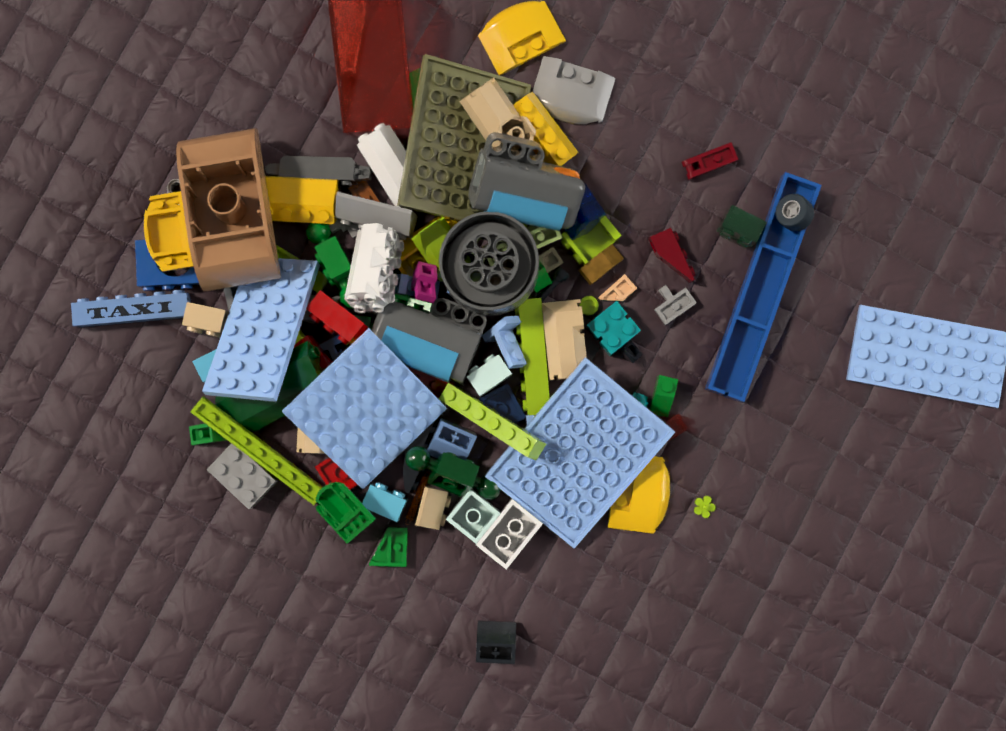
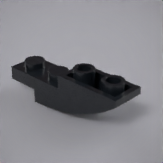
(410, 475)

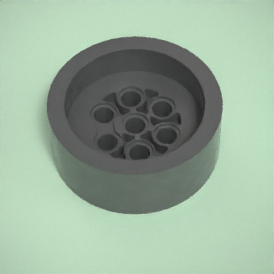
(515, 284)

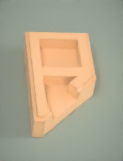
(619, 290)

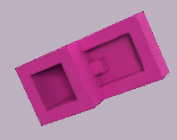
(424, 282)

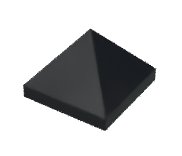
(631, 352)

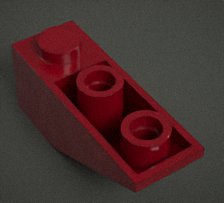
(669, 252)

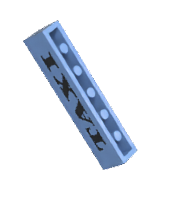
(129, 310)

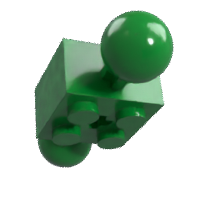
(330, 257)

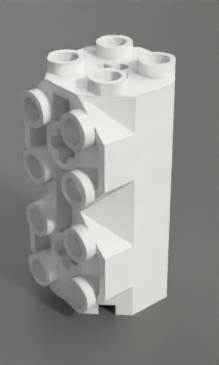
(385, 158)
(371, 272)

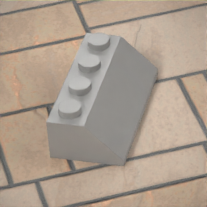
(362, 211)

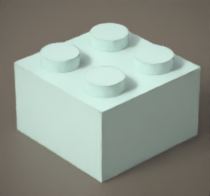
(488, 375)
(473, 515)

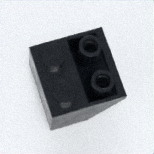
(496, 642)

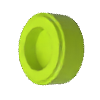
(589, 305)

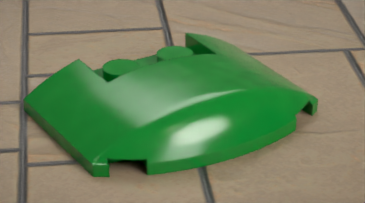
(343, 510)

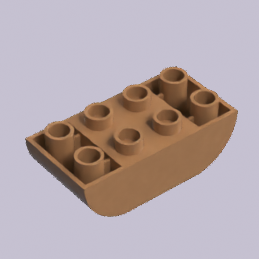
(227, 210)

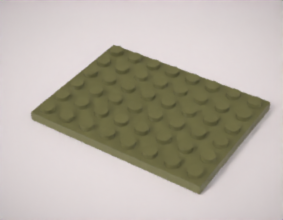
(445, 139)

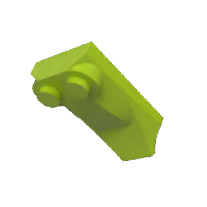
(430, 242)

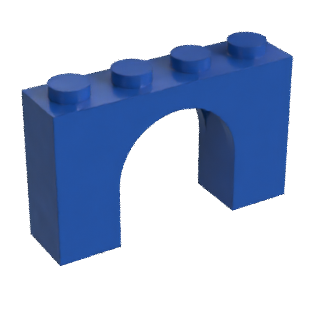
(151, 276)

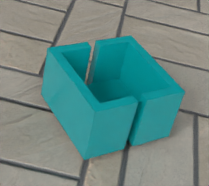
(613, 328)

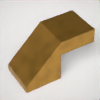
(601, 264)

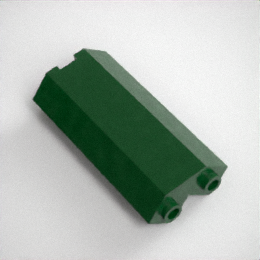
(255, 414)

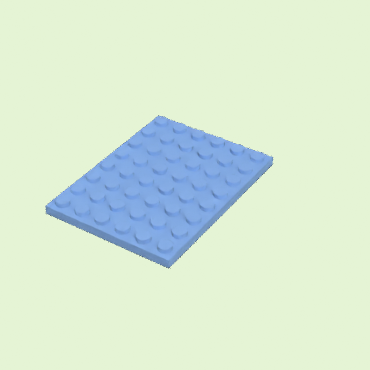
(593, 451)

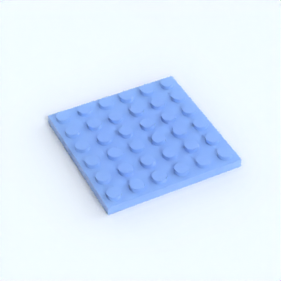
(364, 409)

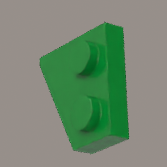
(392, 548)

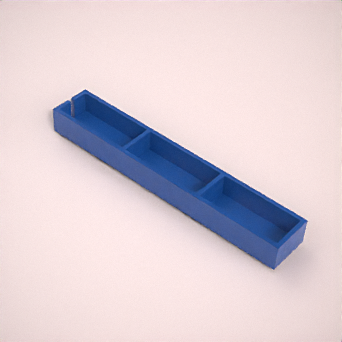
(759, 296)

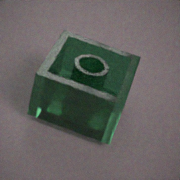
(741, 227)

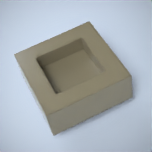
(550, 260)

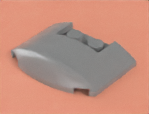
(572, 91)

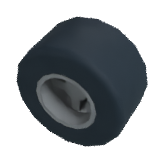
(794, 212)

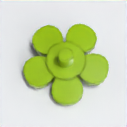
(703, 506)

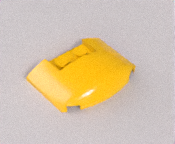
(520, 35)
(167, 232)
(643, 501)

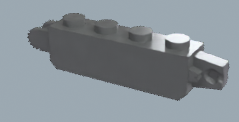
(335, 168)

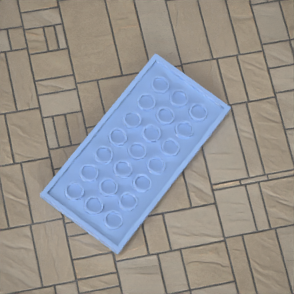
(261, 334)
(928, 356)

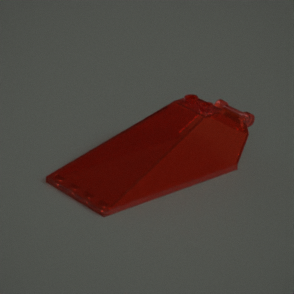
(371, 64)

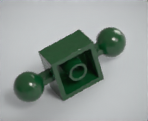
(451, 473)

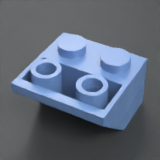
(451, 438)

